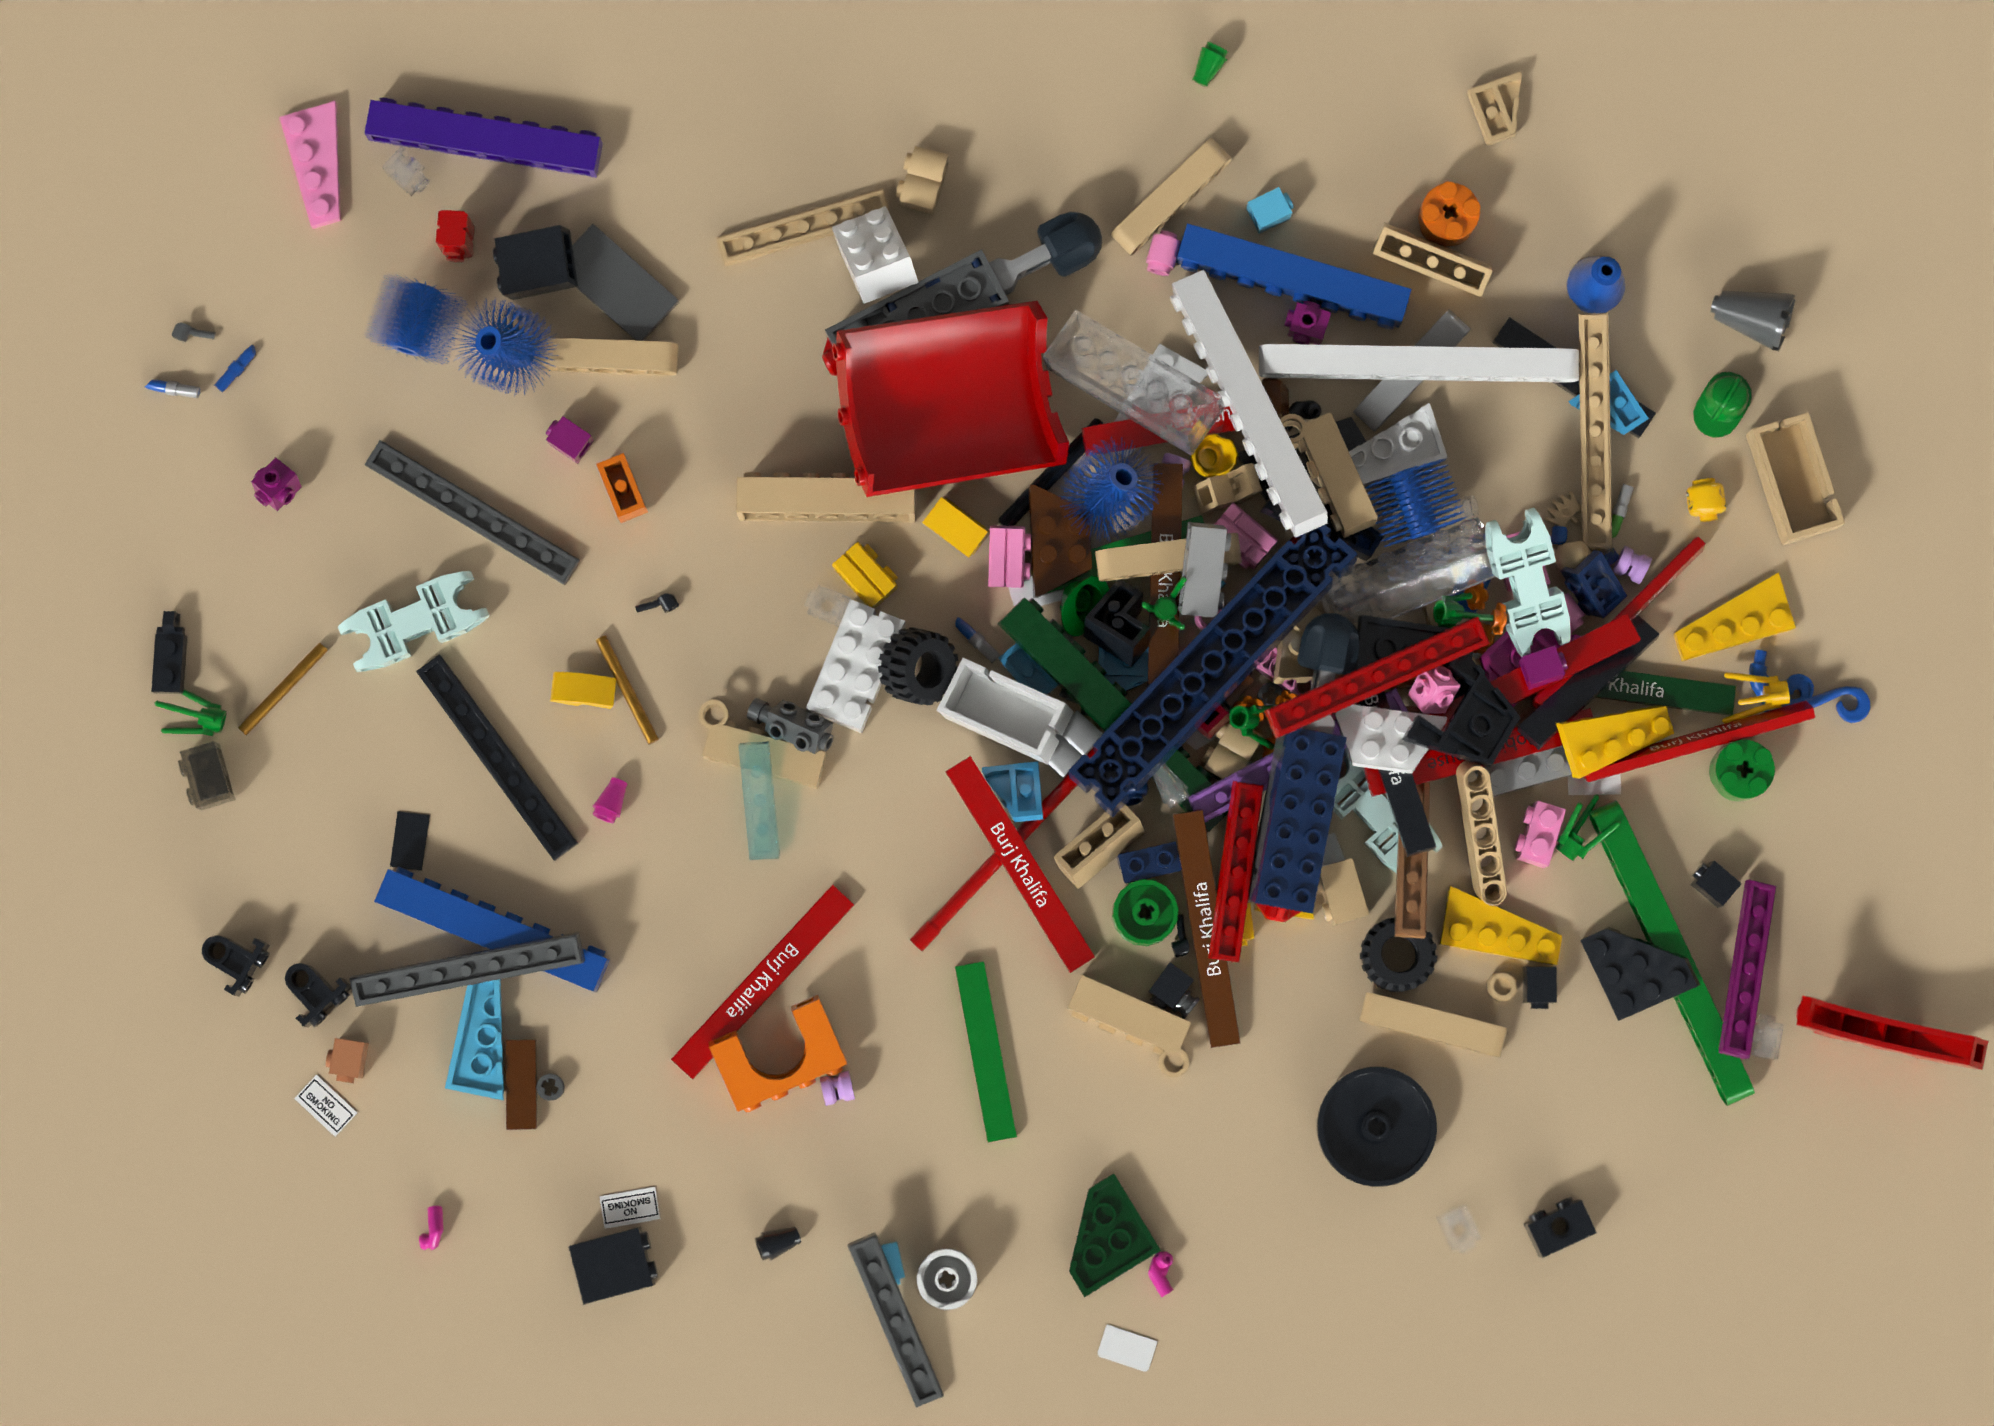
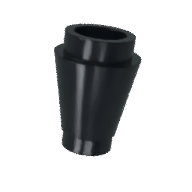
(776, 1242)

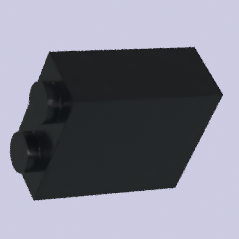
(535, 262)
(613, 1265)

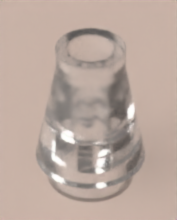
(1170, 787)

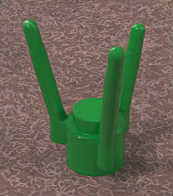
(1166, 608)
(211, 718)
(1571, 843)

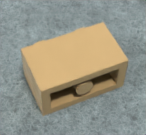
(1342, 893)

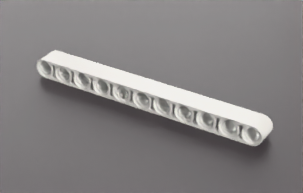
(1418, 363)

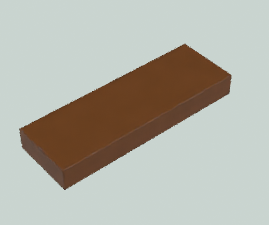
(521, 1084)

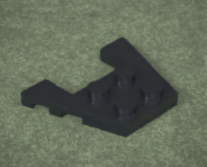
(1477, 725)

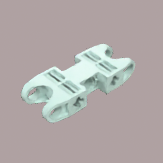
(1522, 561)
(413, 621)
(1373, 812)

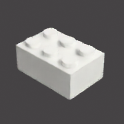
(875, 254)

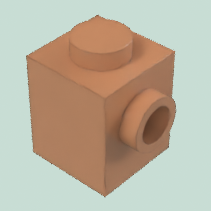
(347, 1059)

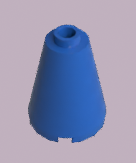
(1596, 284)

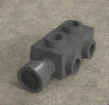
(793, 725)

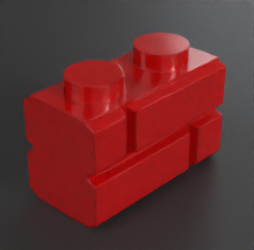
(455, 235)

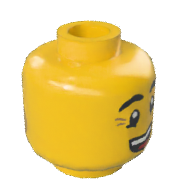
(1706, 499)

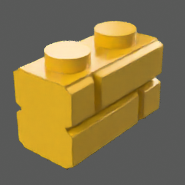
(865, 575)

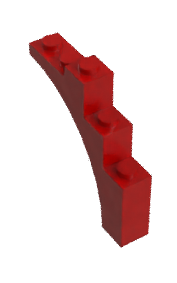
(1890, 1034)

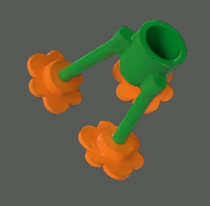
(1449, 612)
(1249, 713)

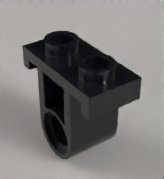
(237, 961)
(316, 994)

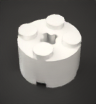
(938, 1293)

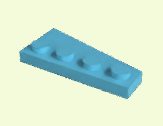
(478, 1046)

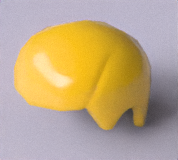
(1214, 456)

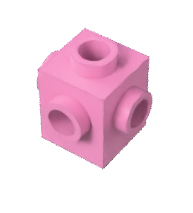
(1434, 690)

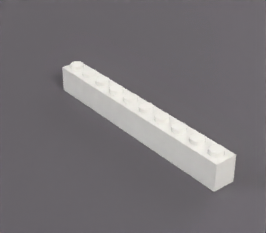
(1249, 403)

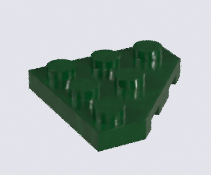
(1109, 1237)

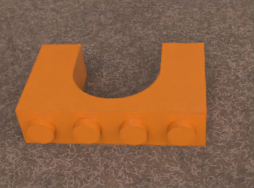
(751, 1086)

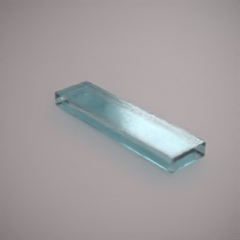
(759, 800)

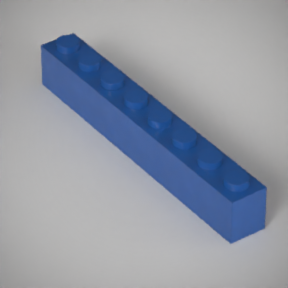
(1293, 276)
(478, 922)

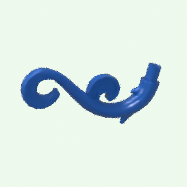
(1806, 688)

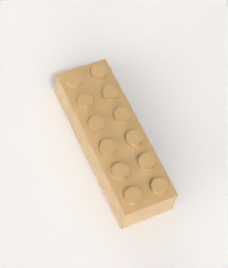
(817, 500)

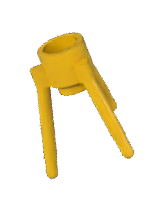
(1773, 695)

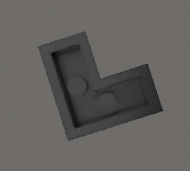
(1114, 623)

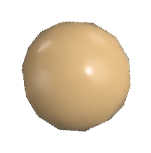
(1571, 554)

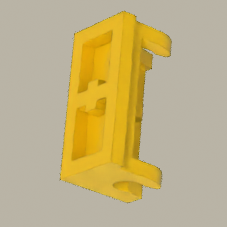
(956, 526)

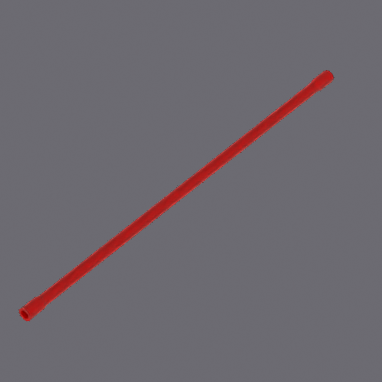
(933, 927)

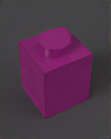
(568, 439)
(1543, 667)

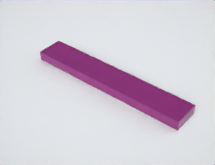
(1747, 969)

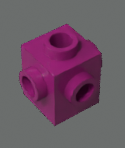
(1310, 313)
(275, 484)

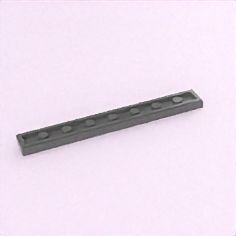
(472, 512)
(467, 969)

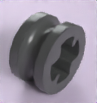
(1264, 689)
(1186, 1004)
(558, 1083)

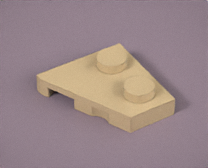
(1497, 107)

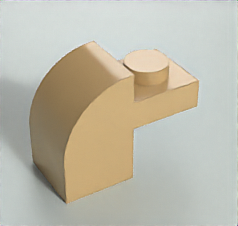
(1223, 490)

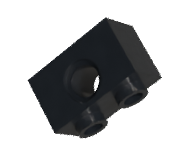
(1577, 1227)

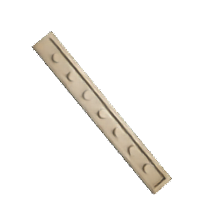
(1595, 430)

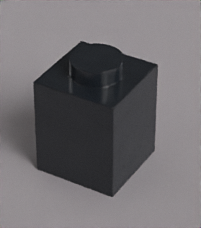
(1715, 883)
(1540, 986)
(1170, 987)

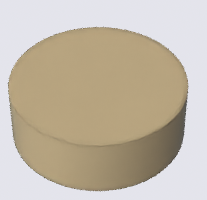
(1501, 986)

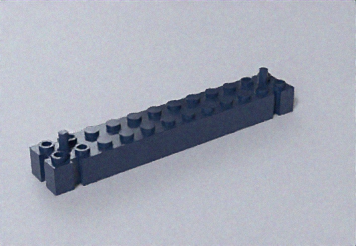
(1211, 667)

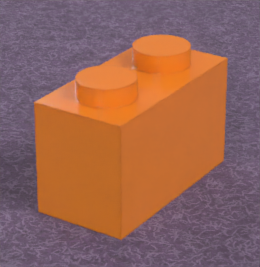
(622, 488)

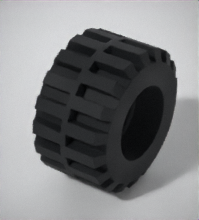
(901, 659)
(1396, 981)

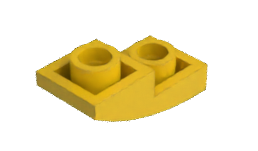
(583, 689)

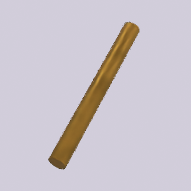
(283, 688)
(627, 689)

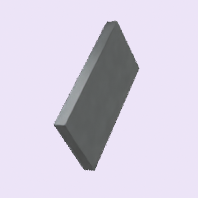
(620, 285)

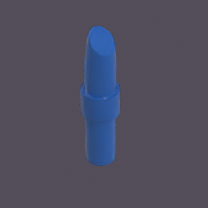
(236, 368)

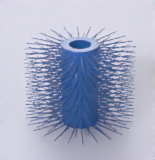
(416, 318)
(505, 347)
(1110, 490)
(1415, 502)

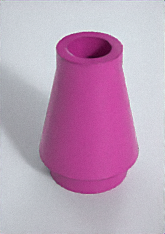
(610, 801)

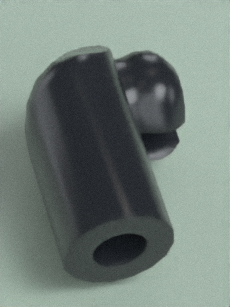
(1305, 409)

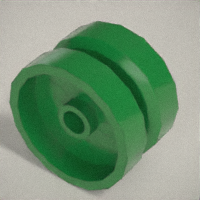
(1157, 900)

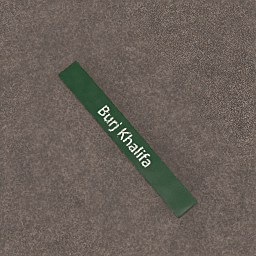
(1671, 692)

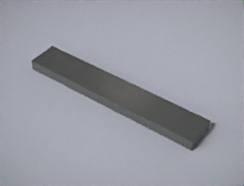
(895, 1319)

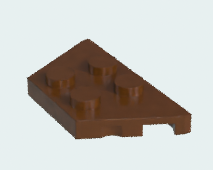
(1056, 546)

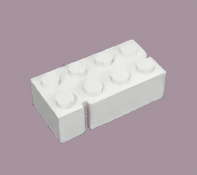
(852, 667)
(1005, 710)

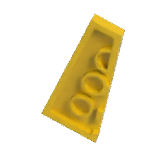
(1608, 738)
(1491, 930)

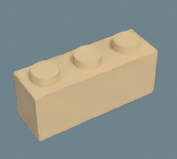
(1098, 845)

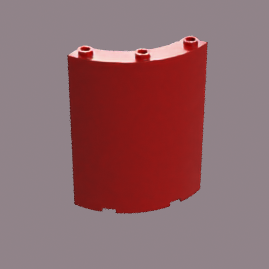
(947, 398)

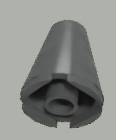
(1756, 315)

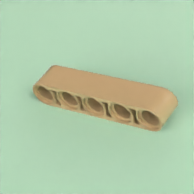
(1171, 196)
(609, 356)
(1151, 559)
(1490, 843)
(1433, 1024)

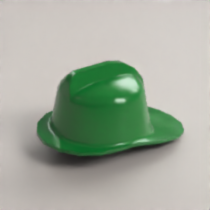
(1722, 404)
(1078, 601)

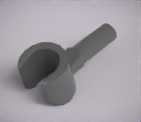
(182, 332)

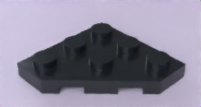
(1636, 971)

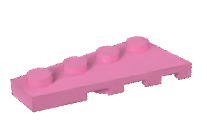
(315, 158)

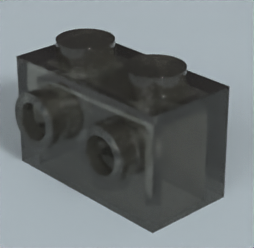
(206, 776)

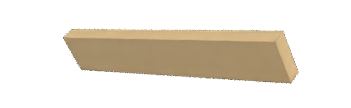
(795, 229)

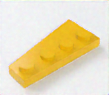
(1744, 619)

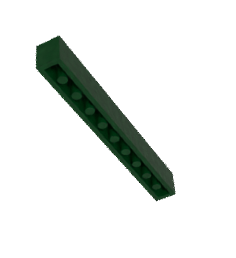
(1087, 683)

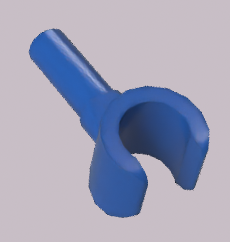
(1559, 535)

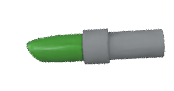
(1620, 508)

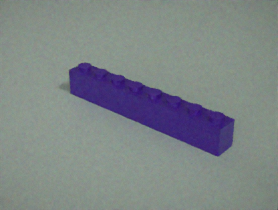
(483, 138)

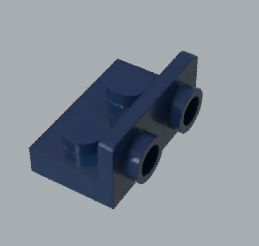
(1594, 585)
(1149, 862)

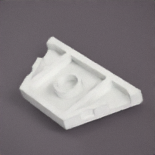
(1377, 735)

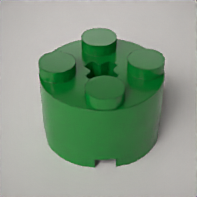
(1756, 761)

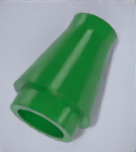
(1209, 63)

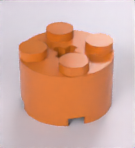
(1447, 198)

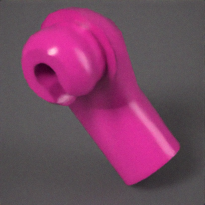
(435, 1227)
(1158, 1270)

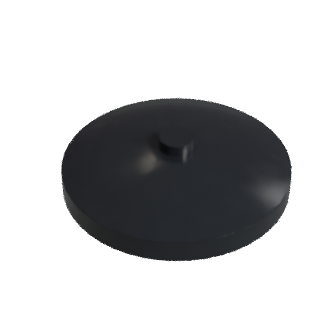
(1376, 1126)

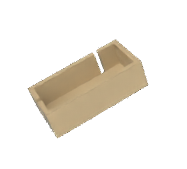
(1794, 478)

